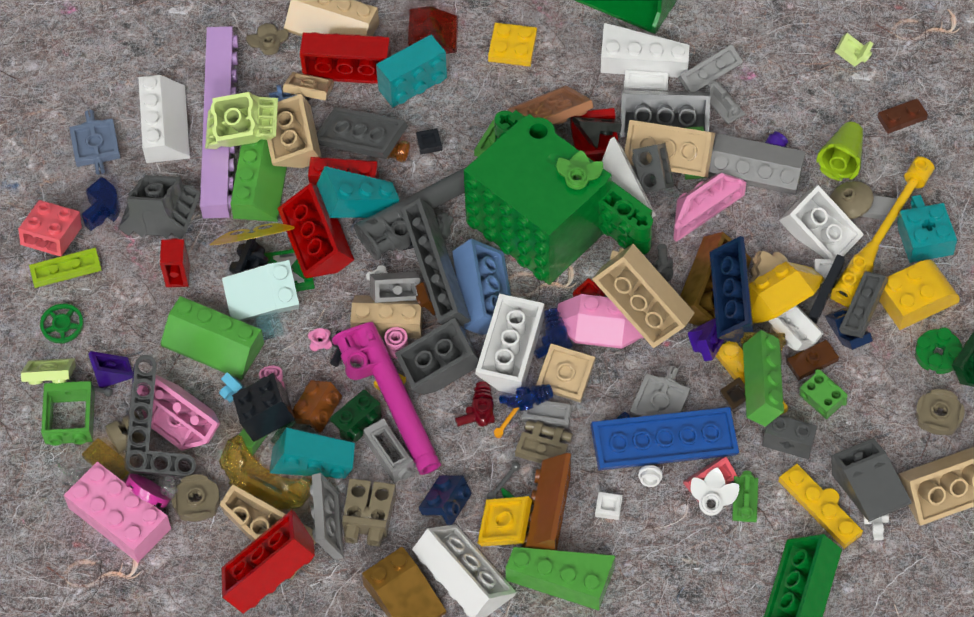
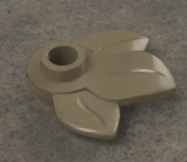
(267, 38)

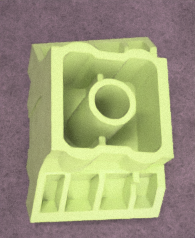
(240, 120)

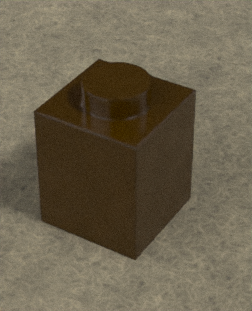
(734, 394)

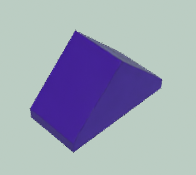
(110, 368)

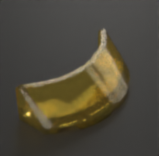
(258, 481)

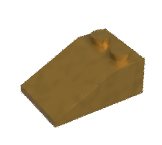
(401, 587)

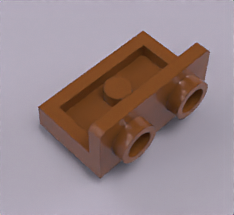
(317, 404)

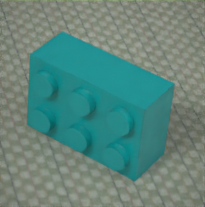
(411, 71)

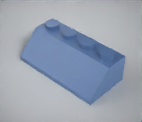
(481, 279)

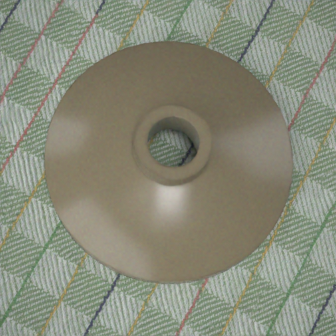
(858, 203)

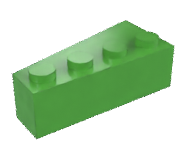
(563, 574)

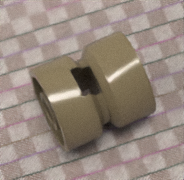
(115, 429)

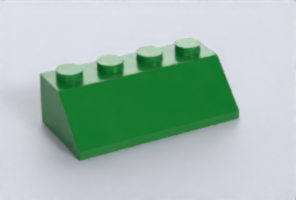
(804, 577)

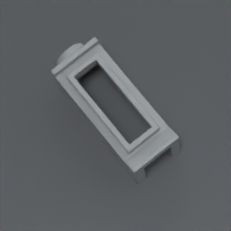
(399, 470)

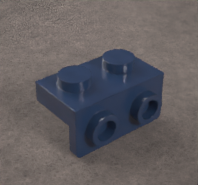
(446, 497)

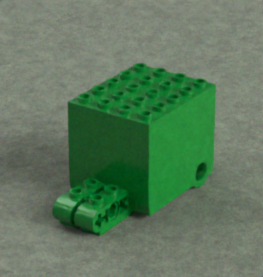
(530, 209)

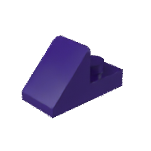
(705, 340)

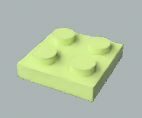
(43, 370)

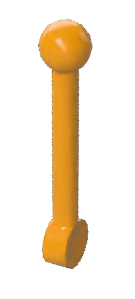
(498, 432)

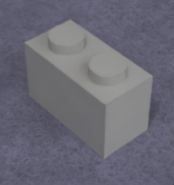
(394, 286)

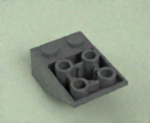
(869, 479)

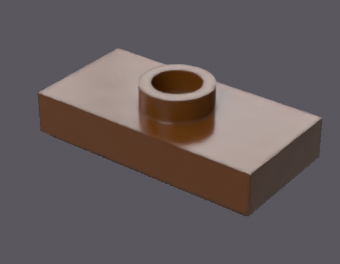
(811, 359)

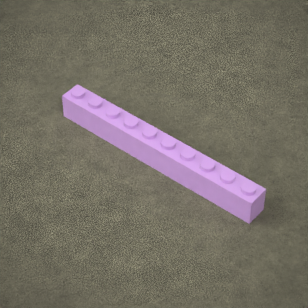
(219, 82)

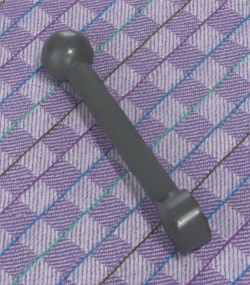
(107, 391)
(515, 466)

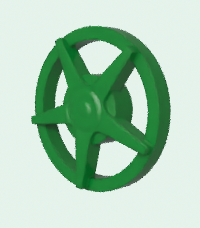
(61, 323)

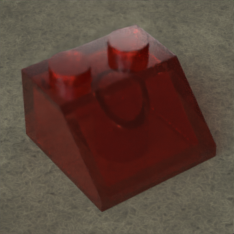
(434, 22)

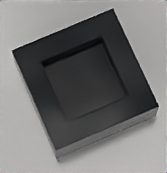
(429, 141)

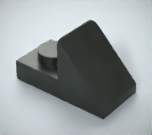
(593, 127)

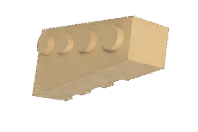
(251, 514)

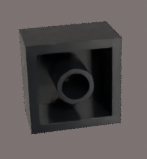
(263, 407)

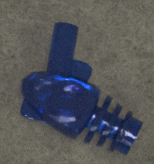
(555, 333)
(525, 398)

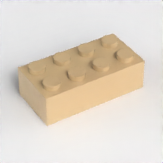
(643, 296)

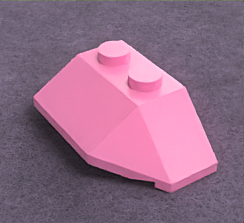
(705, 202)
(597, 322)
(180, 415)

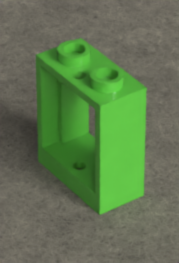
(67, 392)

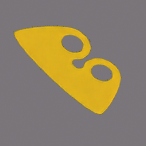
(276, 228)

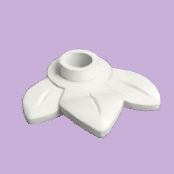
(713, 488)

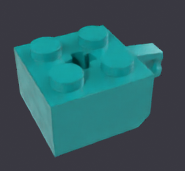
(926, 231)

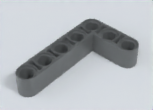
(144, 427)

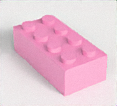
(117, 512)

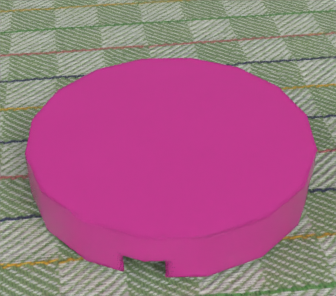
(147, 490)

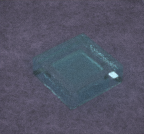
(269, 325)

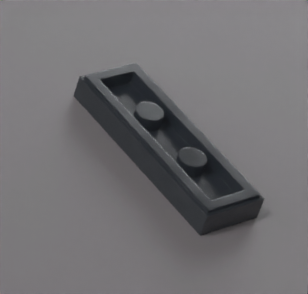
(826, 289)

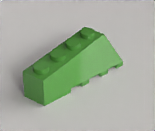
(763, 378)

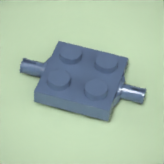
(94, 142)

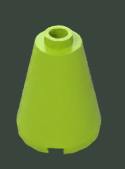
(842, 153)

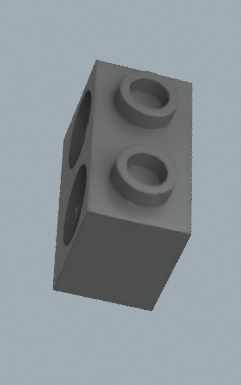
(658, 167)

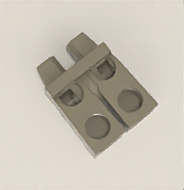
(368, 518)

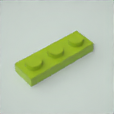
(65, 267)

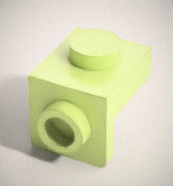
(853, 50)

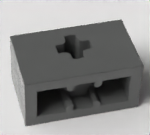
(790, 436)

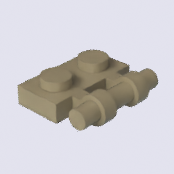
(538, 448)

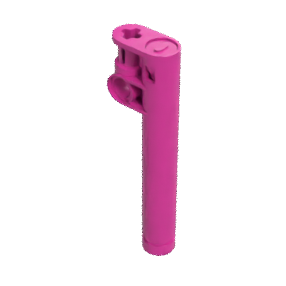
(365, 347)

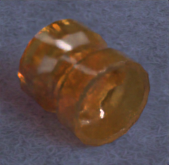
(400, 151)

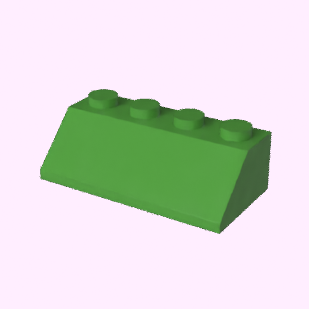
(257, 184)
(211, 337)

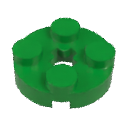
(933, 339)

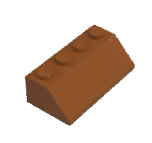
(549, 503)

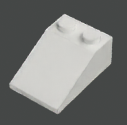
(821, 224)

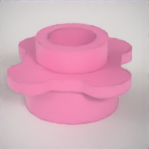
(317, 334)

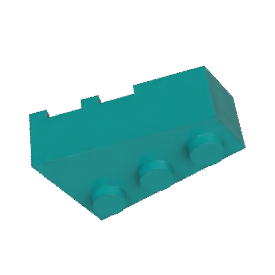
(354, 194)

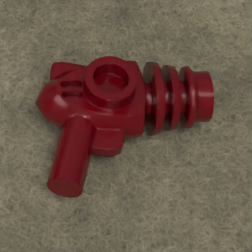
(481, 409)

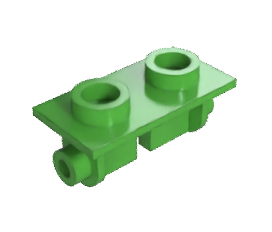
(746, 502)

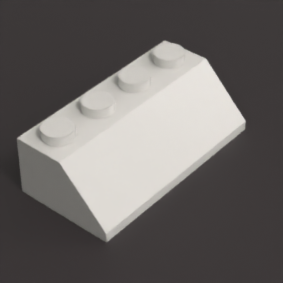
(163, 119)
(510, 343)
(463, 570)

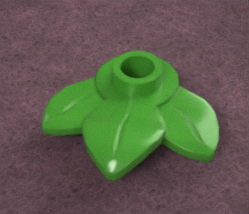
(579, 168)

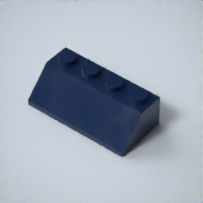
(731, 290)

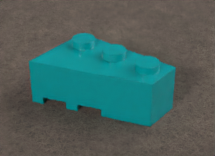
(311, 454)

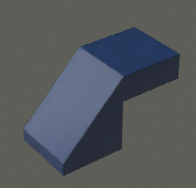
(835, 320)

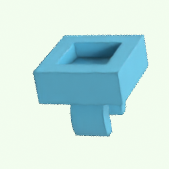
(232, 387)

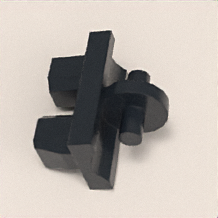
(250, 255)

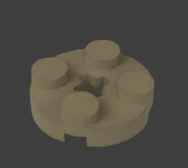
(936, 424)
(198, 510)

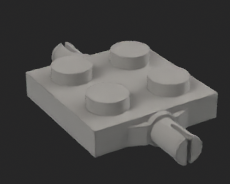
(660, 395)

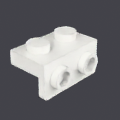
(798, 329)

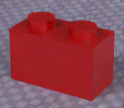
(174, 263)

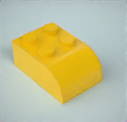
(917, 293)

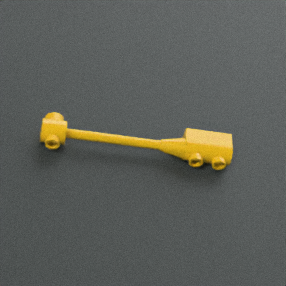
(863, 261)

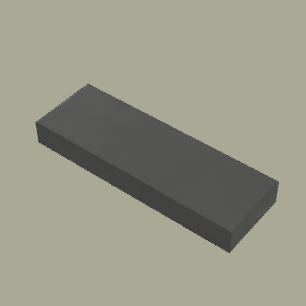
(863, 304)

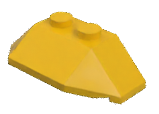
(782, 290)

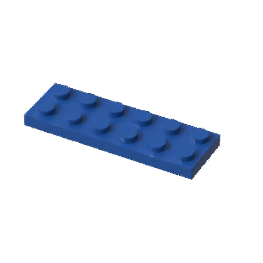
(664, 438)

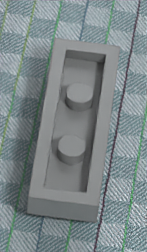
(710, 69)

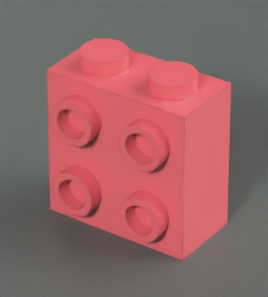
(50, 228)

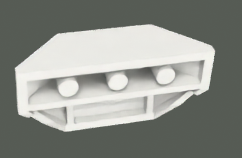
(622, 173)

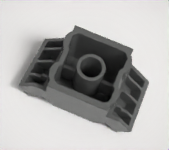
(159, 207)

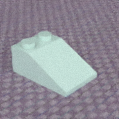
(261, 291)

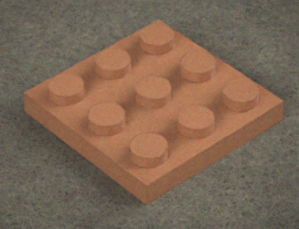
(556, 105)

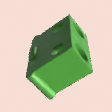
(823, 394)

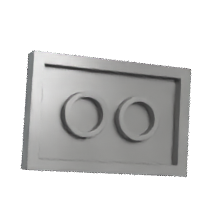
(327, 516)

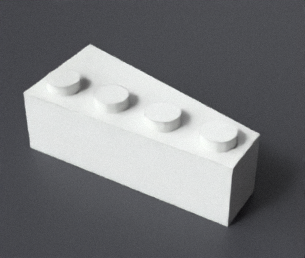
(639, 51)

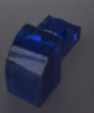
(103, 203)

